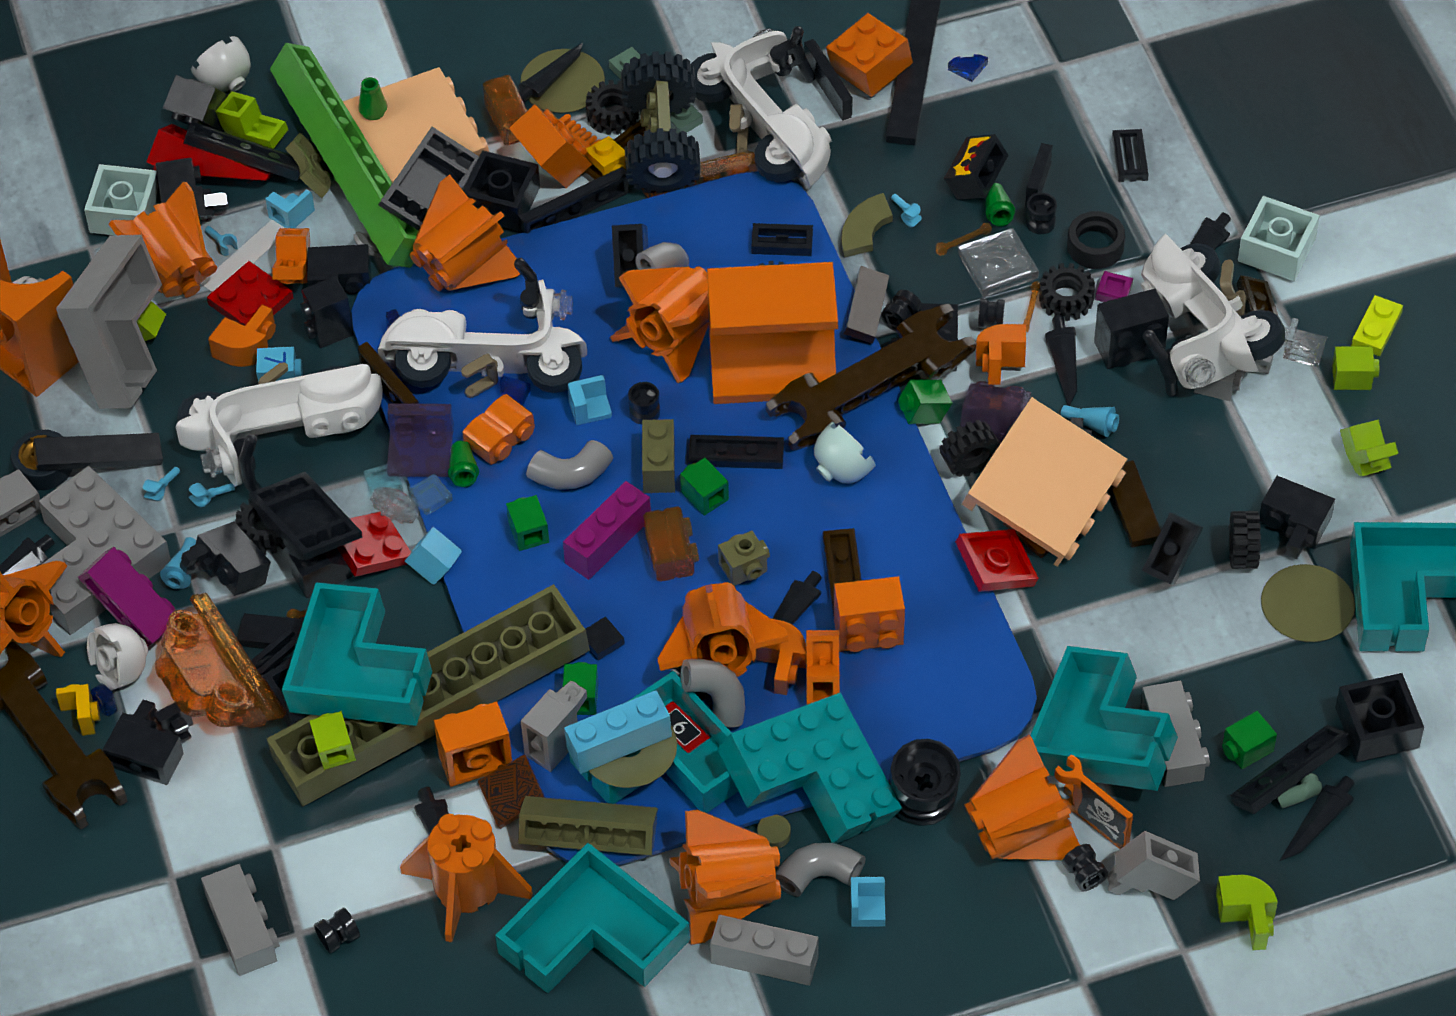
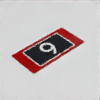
(687, 732)

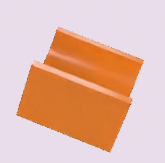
(770, 328)
(31, 334)

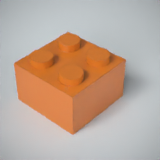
(869, 54)
(551, 145)
(869, 614)
(472, 743)

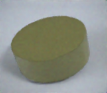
(775, 829)

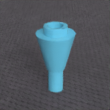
(1100, 419)
(172, 574)

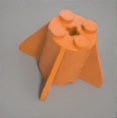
(173, 242)
(461, 242)
(667, 314)
(27, 608)
(720, 629)
(1021, 809)
(464, 867)
(724, 871)

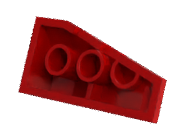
(170, 146)

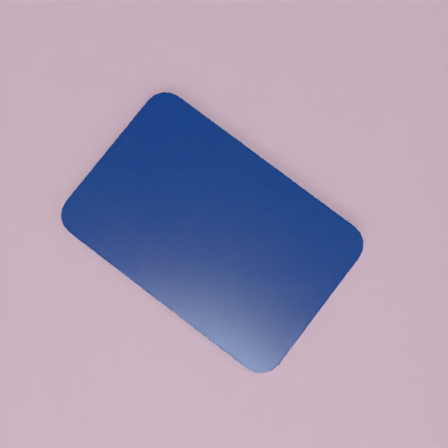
(959, 661)

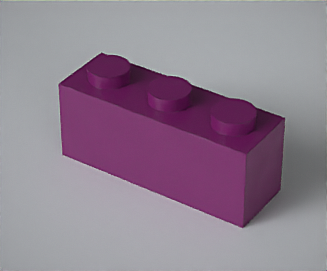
(606, 530)
(127, 594)

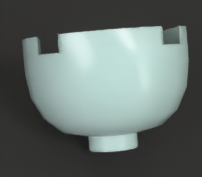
(841, 456)

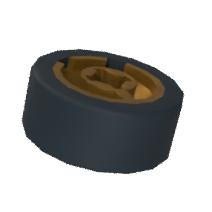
(24, 460)

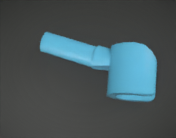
(911, 212)
(222, 240)
(155, 489)
(202, 496)

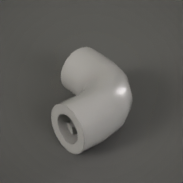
(662, 256)
(570, 472)
(721, 684)
(817, 861)

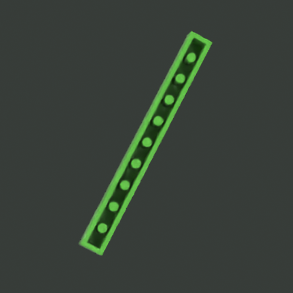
(343, 150)

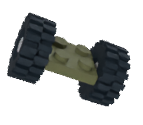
(660, 157)

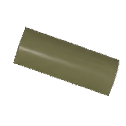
(576, 823)

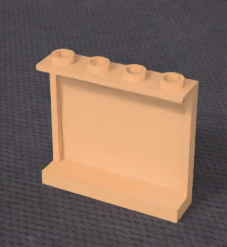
(412, 110)
(1047, 480)

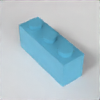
(618, 731)

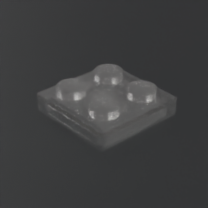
(998, 262)

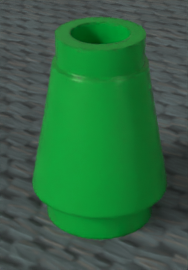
(371, 100)
(999, 206)
(462, 465)

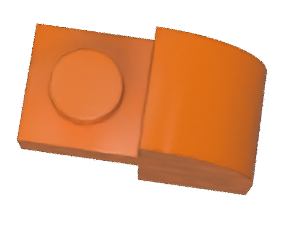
(291, 255)
(239, 343)
(1001, 347)
(787, 657)
(822, 664)

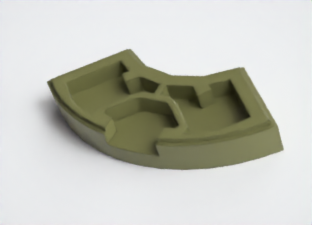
(309, 165)
(863, 224)

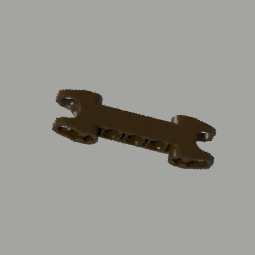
(915, 352)
(74, 773)

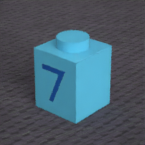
(270, 357)

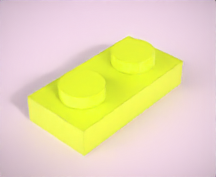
(1377, 324)

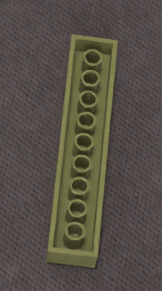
(466, 672)

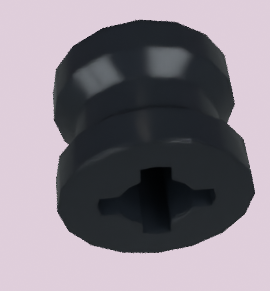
(990, 312)

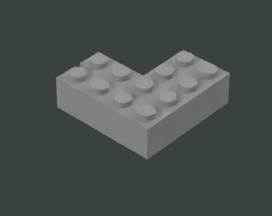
(102, 320)
(91, 521)

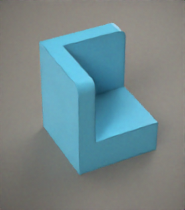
(291, 210)
(589, 400)
(433, 556)
(867, 901)

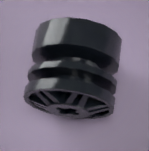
(930, 766)

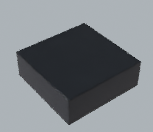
(603, 638)

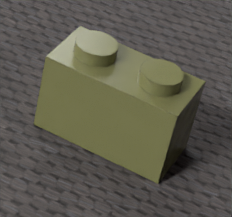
(658, 456)

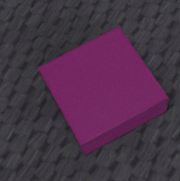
(1113, 287)

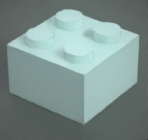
(120, 195)
(1278, 238)

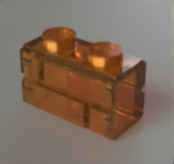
(503, 106)
(669, 543)

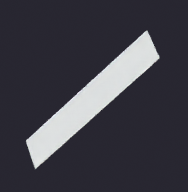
(250, 251)

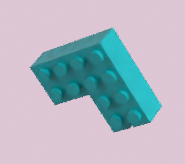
(1392, 576)
(344, 668)
(1089, 720)
(822, 753)
(698, 773)
(591, 907)

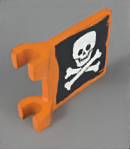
(1095, 804)

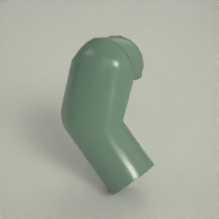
(1307, 789)

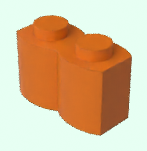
(499, 429)

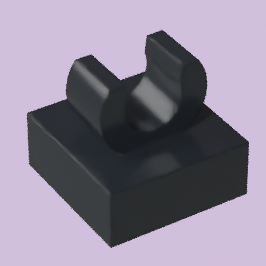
(175, 720)

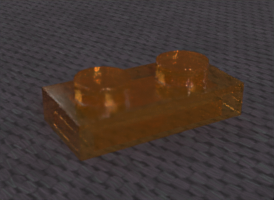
(735, 162)

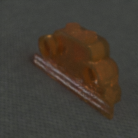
(211, 670)

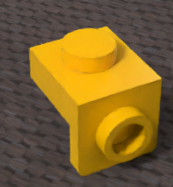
(606, 155)
(80, 698)

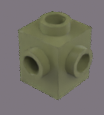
(743, 557)

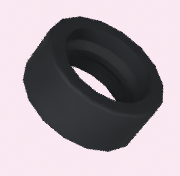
(1098, 257)

